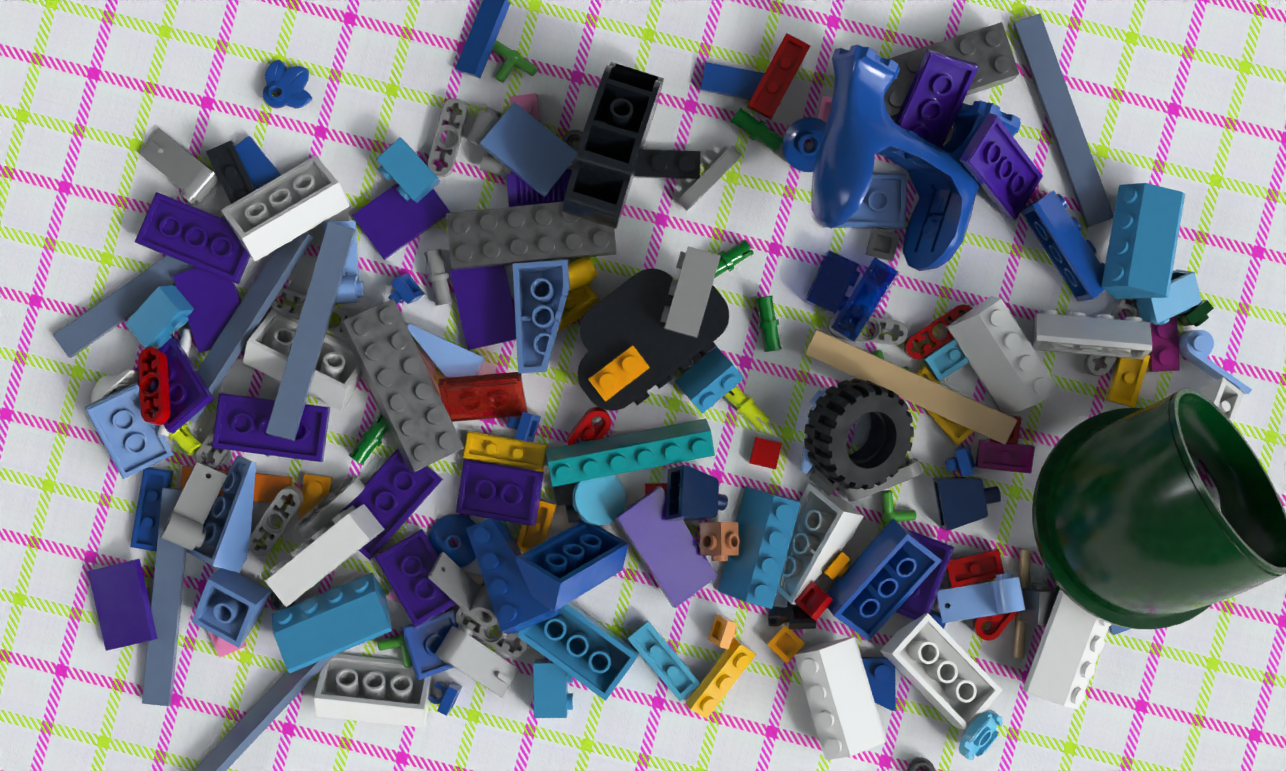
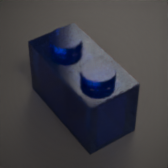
(832, 282)

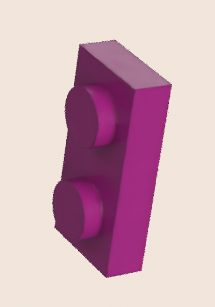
(1164, 347)
(1005, 457)

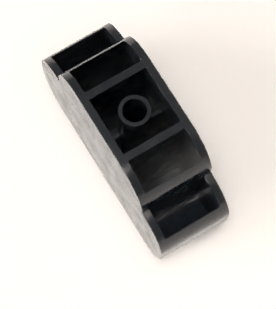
(612, 144)
(633, 318)

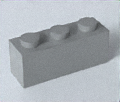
(690, 291)

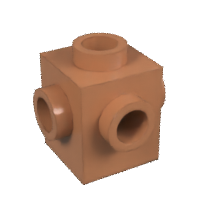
(719, 540)

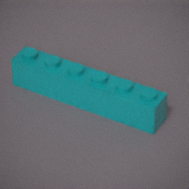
(630, 452)

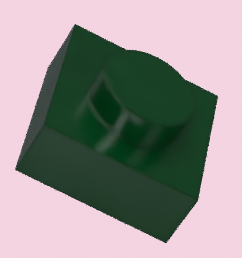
(1196, 315)

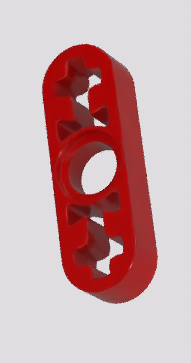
(918, 336)
(161, 396)

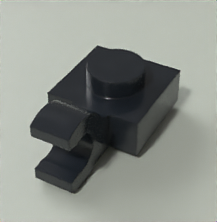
(563, 496)
(793, 614)

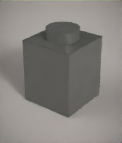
(1038, 603)

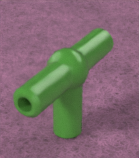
(513, 59)
(888, 510)
(395, 642)

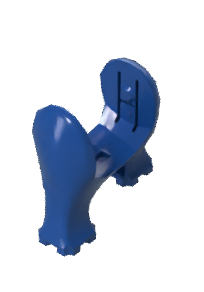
(862, 127)

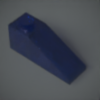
(865, 299)

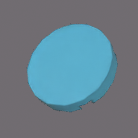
(599, 500)
(980, 734)

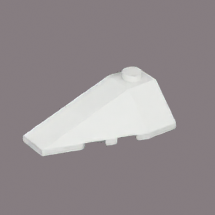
(819, 535)

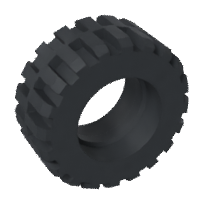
(886, 442)

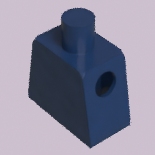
(692, 495)
(963, 500)

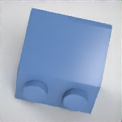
(230, 606)

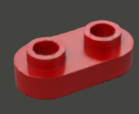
(589, 430)
(998, 624)

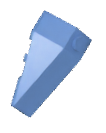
(539, 305)
(230, 520)

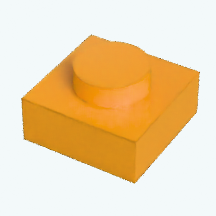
(837, 566)
(722, 631)
(786, 644)

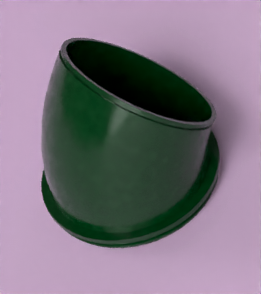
(1136, 527)

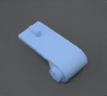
(350, 288)
(1196, 347)
(981, 599)

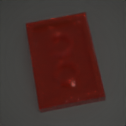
(483, 396)

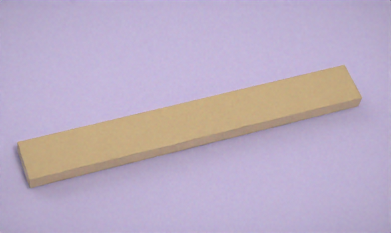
(911, 386)

